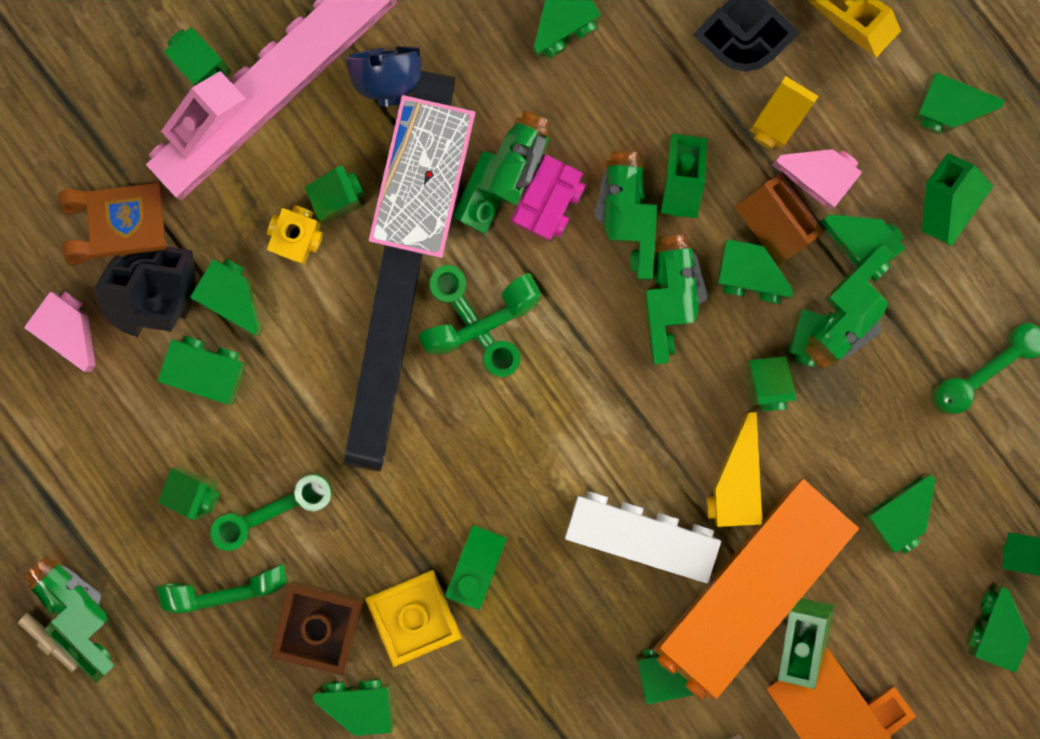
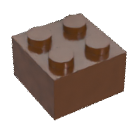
(317, 628)

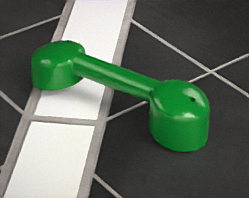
(448, 287)
(520, 299)
(1022, 343)
(232, 528)
(181, 597)

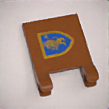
(118, 221)

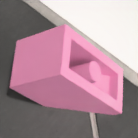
(202, 113)
(820, 174)
(64, 329)

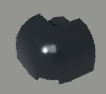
(746, 34)
(147, 290)

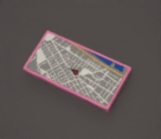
(422, 176)

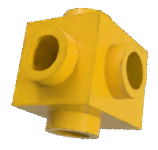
(300, 247)

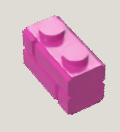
(547, 199)

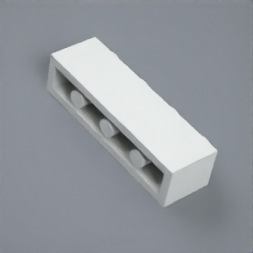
(642, 538)

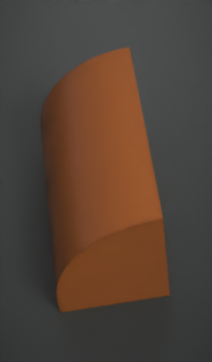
(779, 219)

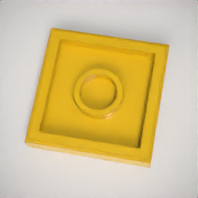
(413, 618)

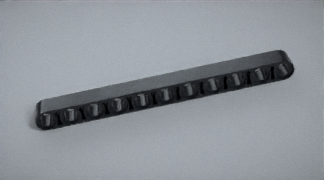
(388, 329)

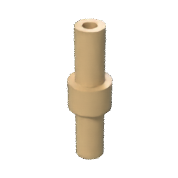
(45, 643)

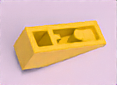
(862, 21)
(782, 114)
(737, 486)

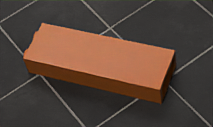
(754, 590)

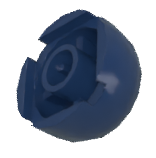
(385, 73)

